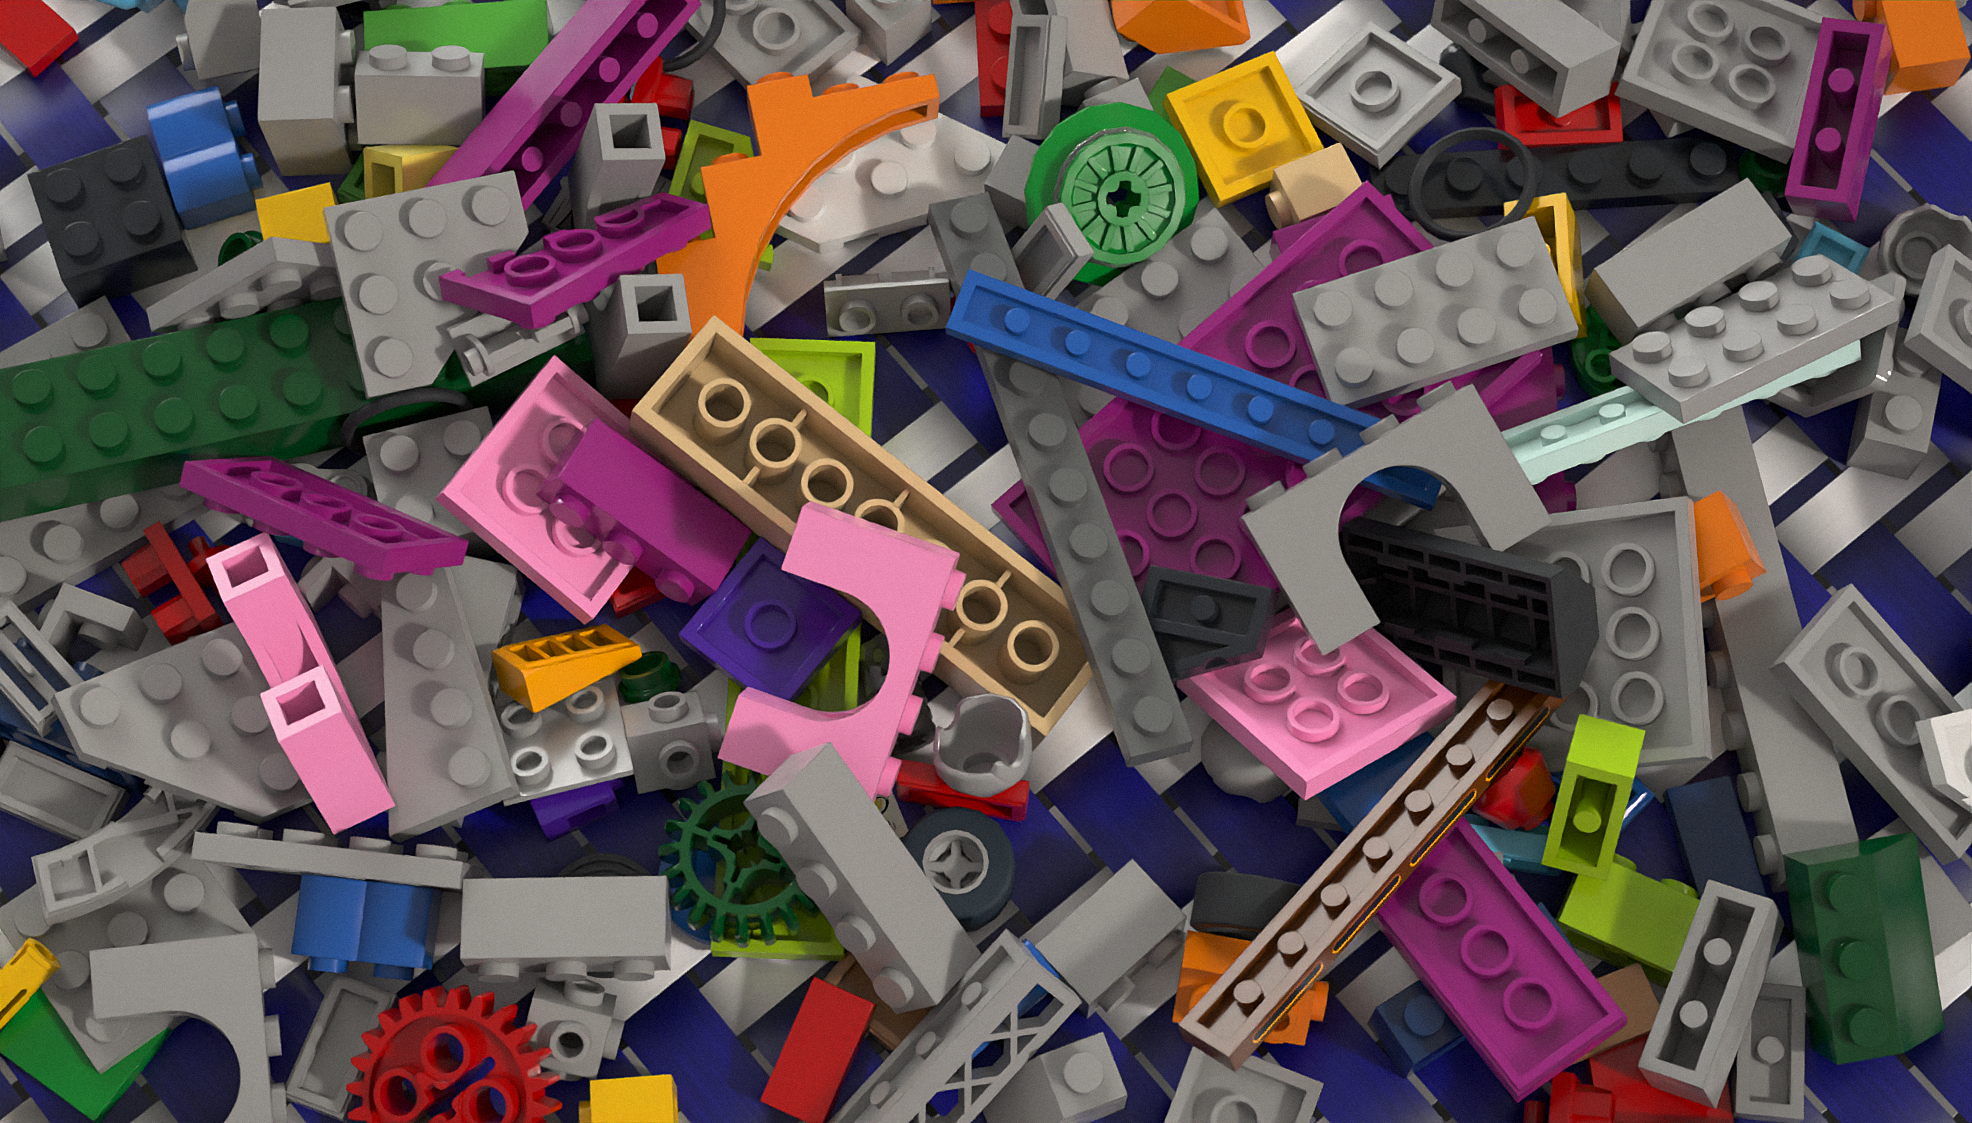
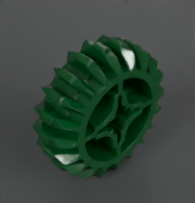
(738, 885)

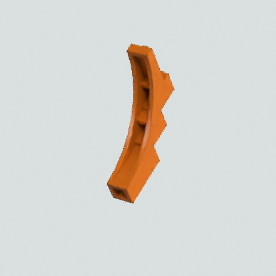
(796, 144)

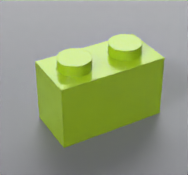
(1593, 797)
(1629, 919)

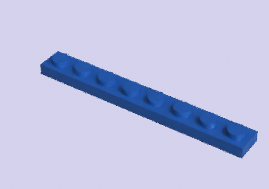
(1170, 380)

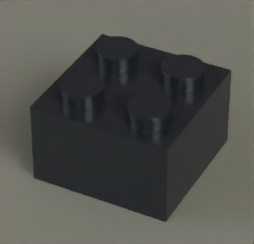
(112, 222)

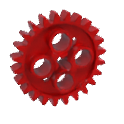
(418, 1048)

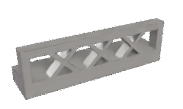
(954, 1030)

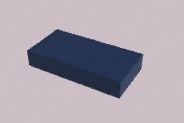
(1712, 836)

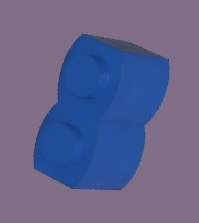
(204, 157)
(366, 923)

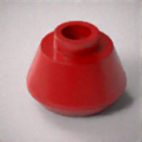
(1519, 793)

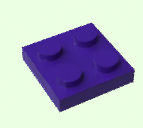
(770, 625)

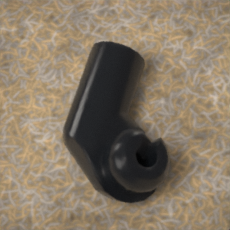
(1475, 91)

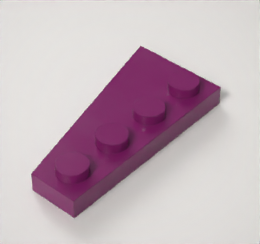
(578, 261)

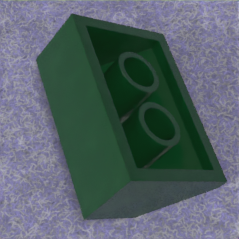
(1864, 947)

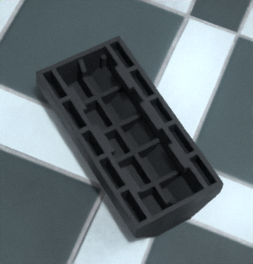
(1475, 606)

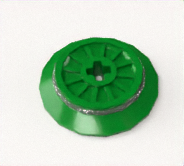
(1110, 150)

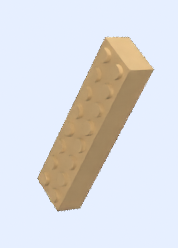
(773, 445)

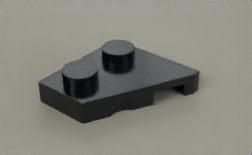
(1206, 620)

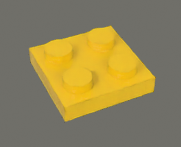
(1242, 127)

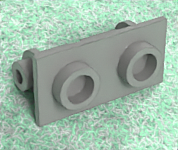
(907, 303)
(493, 345)

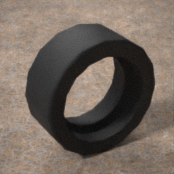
(1238, 903)

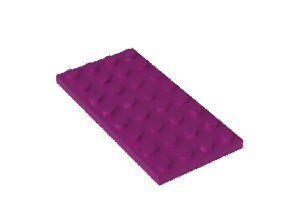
(1183, 487)

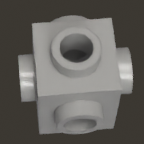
(671, 741)
(575, 1025)

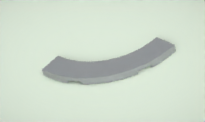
(119, 854)

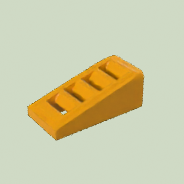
(561, 664)

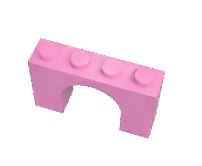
(906, 589)
(307, 692)

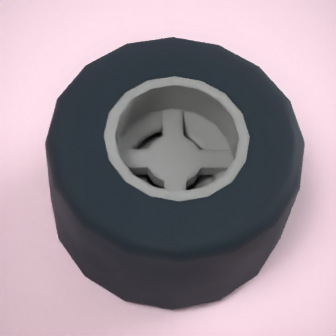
(962, 843)

